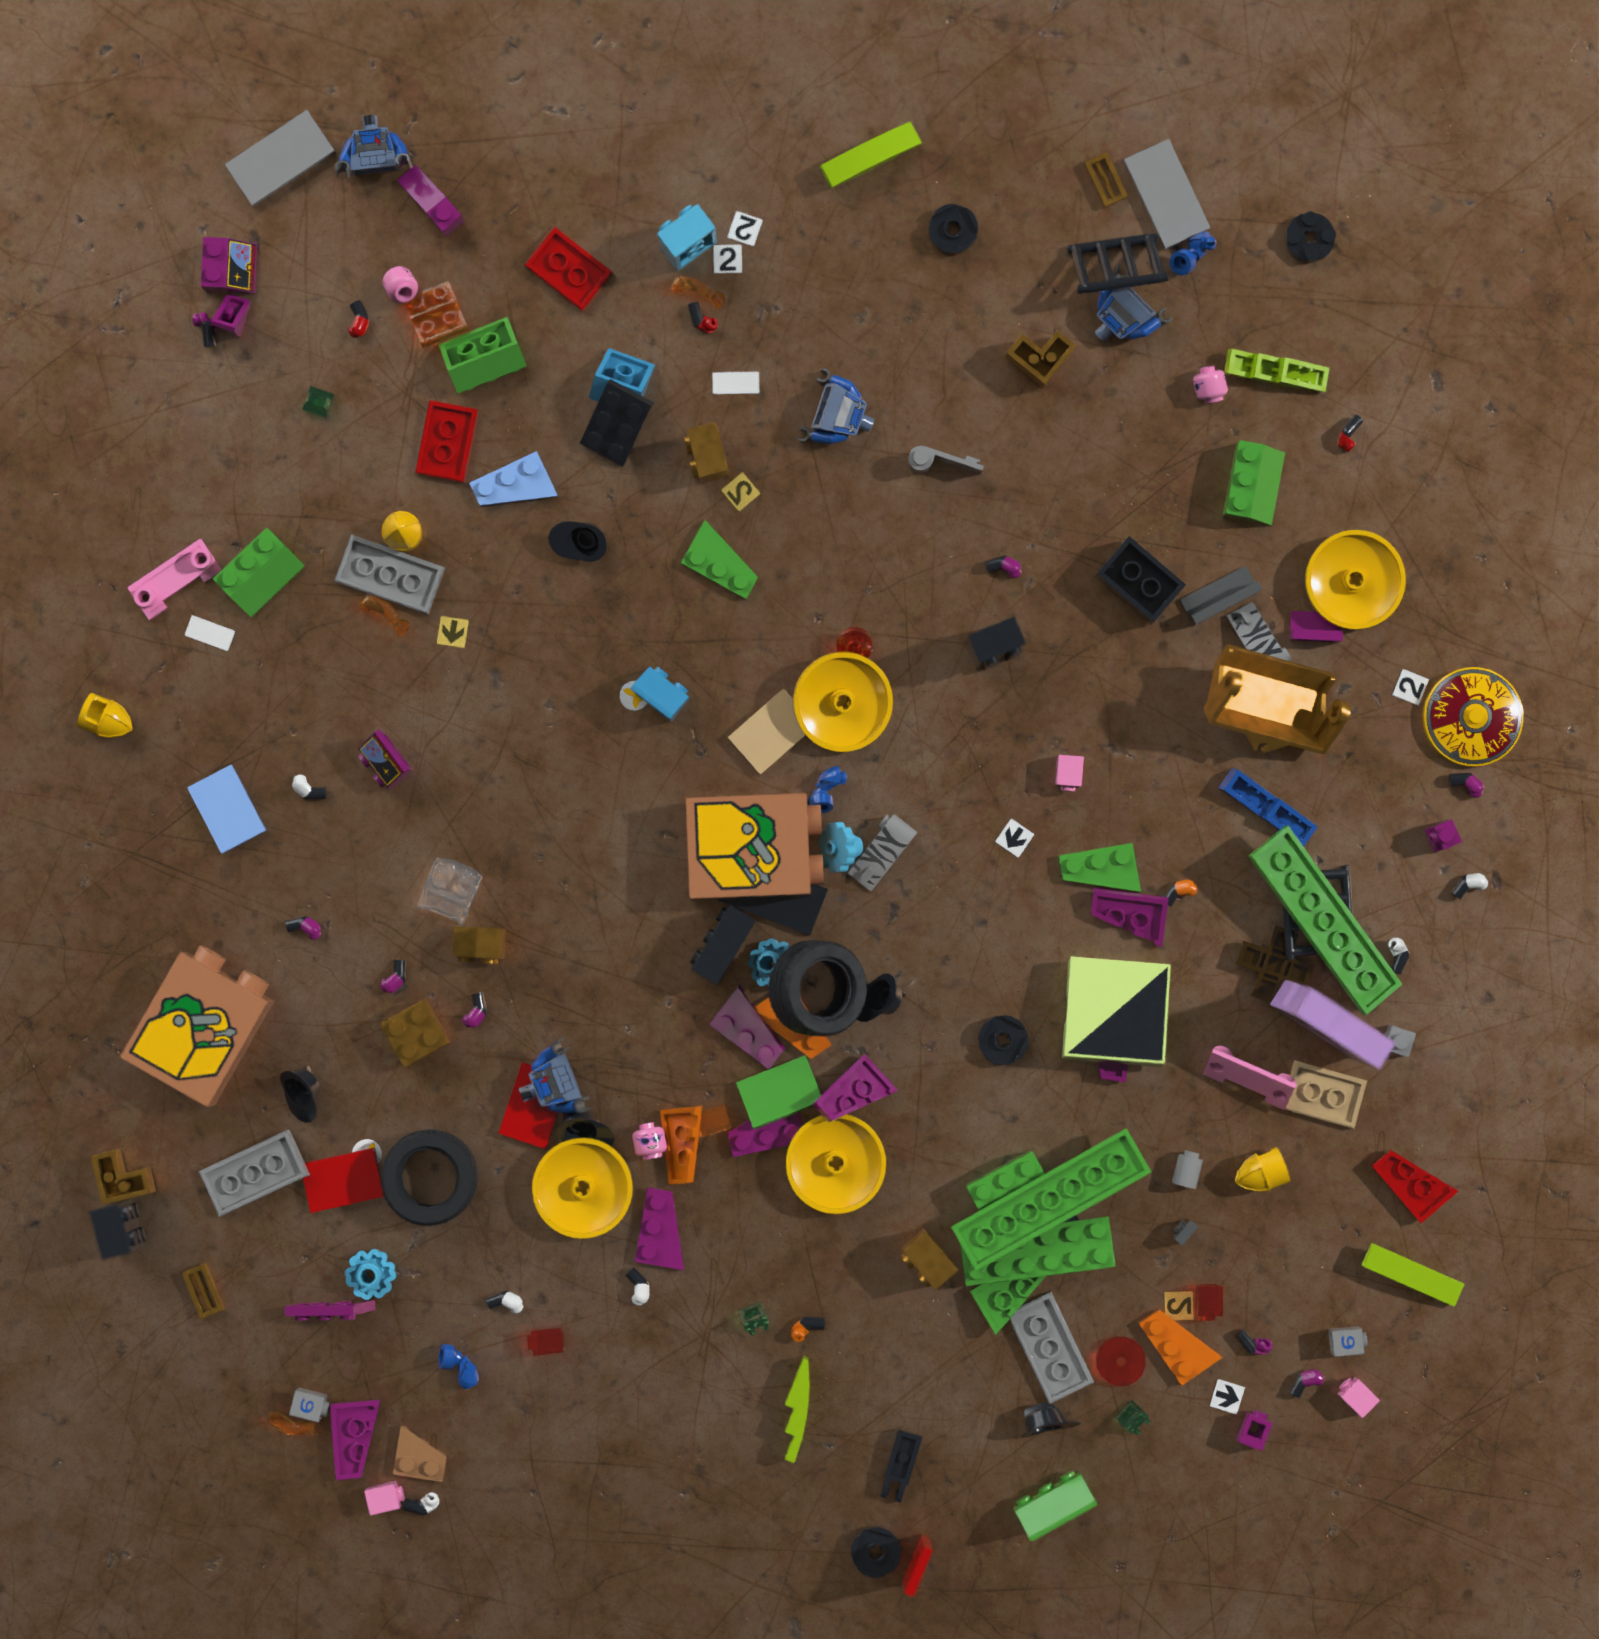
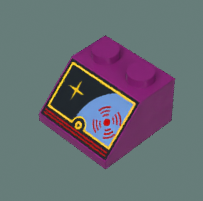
(228, 265)
(384, 759)

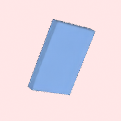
(226, 809)

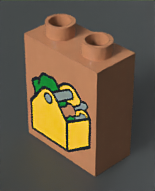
(752, 846)
(199, 1025)

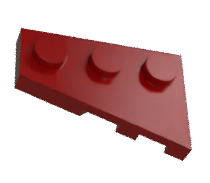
(1412, 1185)

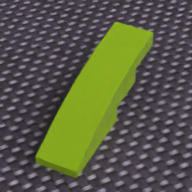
(870, 155)
(1276, 370)
(1412, 1274)
(798, 1400)

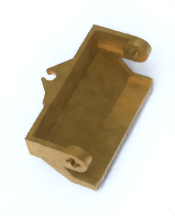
(1274, 701)

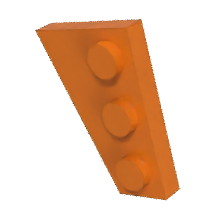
(806, 1044)
(681, 1135)
(1178, 1347)

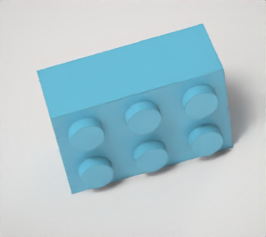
(687, 236)

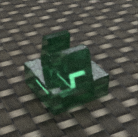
(318, 402)
(754, 1317)
(1132, 1417)

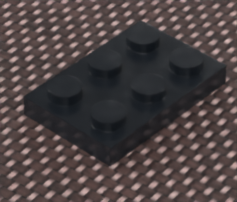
(616, 422)

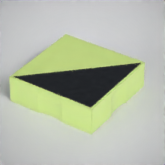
(1116, 1011)

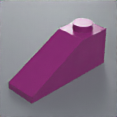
(431, 200)

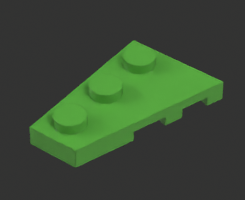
(718, 562)
(1102, 867)
(1002, 1299)

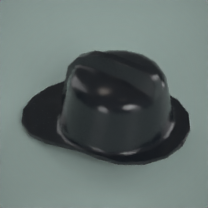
(578, 541)
(881, 998)
(300, 1092)
(583, 1125)
(1045, 1418)

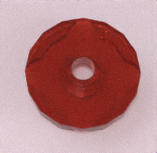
(1107, 1360)

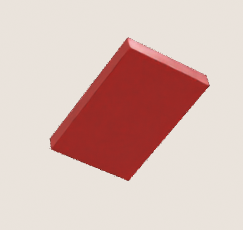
(568, 269)
(446, 441)
(527, 1120)
(342, 1180)
(917, 1565)

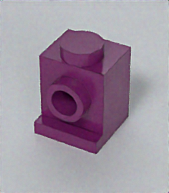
(1443, 835)
(1258, 1438)

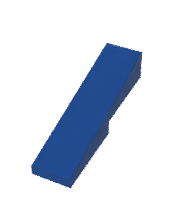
(1266, 805)

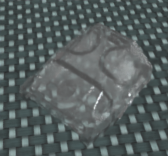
(450, 889)

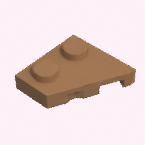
(418, 1458)

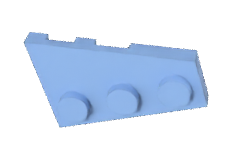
(514, 482)

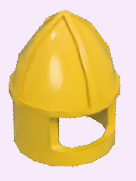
(401, 531)
(104, 717)
(1263, 1172)

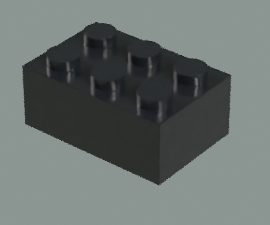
(1140, 580)
(994, 643)
(722, 944)
(118, 1228)

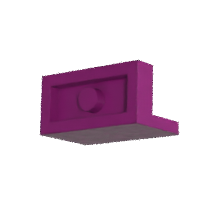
(1312, 628)

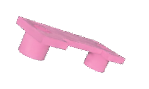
(172, 577)
(1225, 1066)

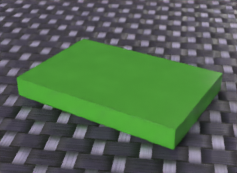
(779, 1092)

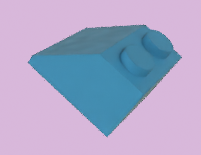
(623, 369)
(660, 693)

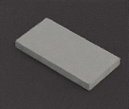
(280, 158)
(1166, 194)
(389, 574)
(254, 1173)
(1050, 1348)

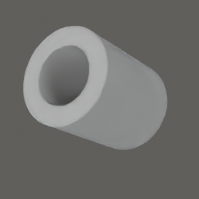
(1187, 1169)

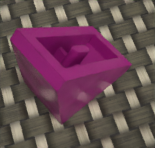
(231, 315)

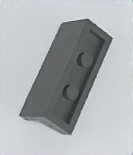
(1220, 595)

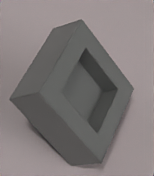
(1184, 1231)

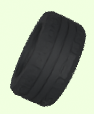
(847, 997)
(393, 1184)

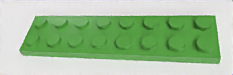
(1325, 920)
(1051, 1199)

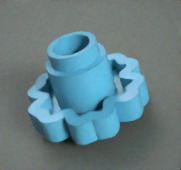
(839, 847)
(762, 959)
(357, 1276)

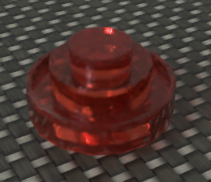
(855, 641)

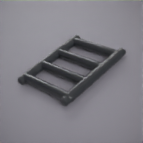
(1109, 282)
(1291, 926)

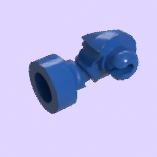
(1185, 260)
(826, 781)
(467, 1372)

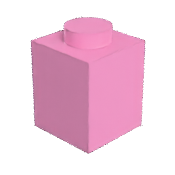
(1069, 772)
(1357, 1396)
(384, 1497)

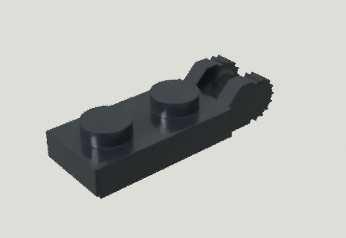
(901, 1462)

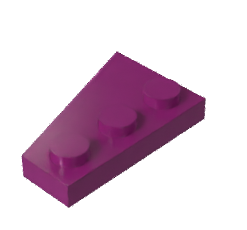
(1132, 911)
(854, 1089)
(776, 1134)
(659, 1231)
(351, 1435)

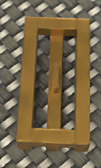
(1114, 199)
(211, 1310)

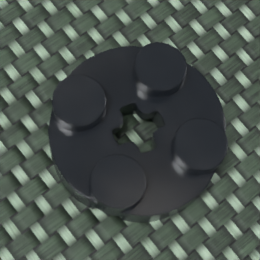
(959, 216)
(1309, 223)
(1007, 1053)
(883, 1563)

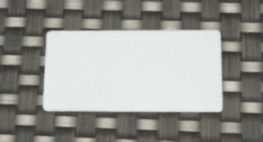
(735, 382)
(209, 633)

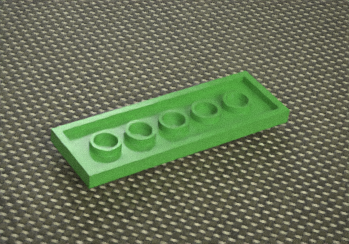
(1061, 1250)

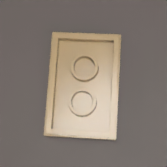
(768, 732)
(1326, 1094)

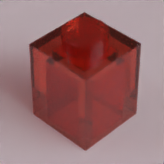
(1209, 1301)
(546, 1340)

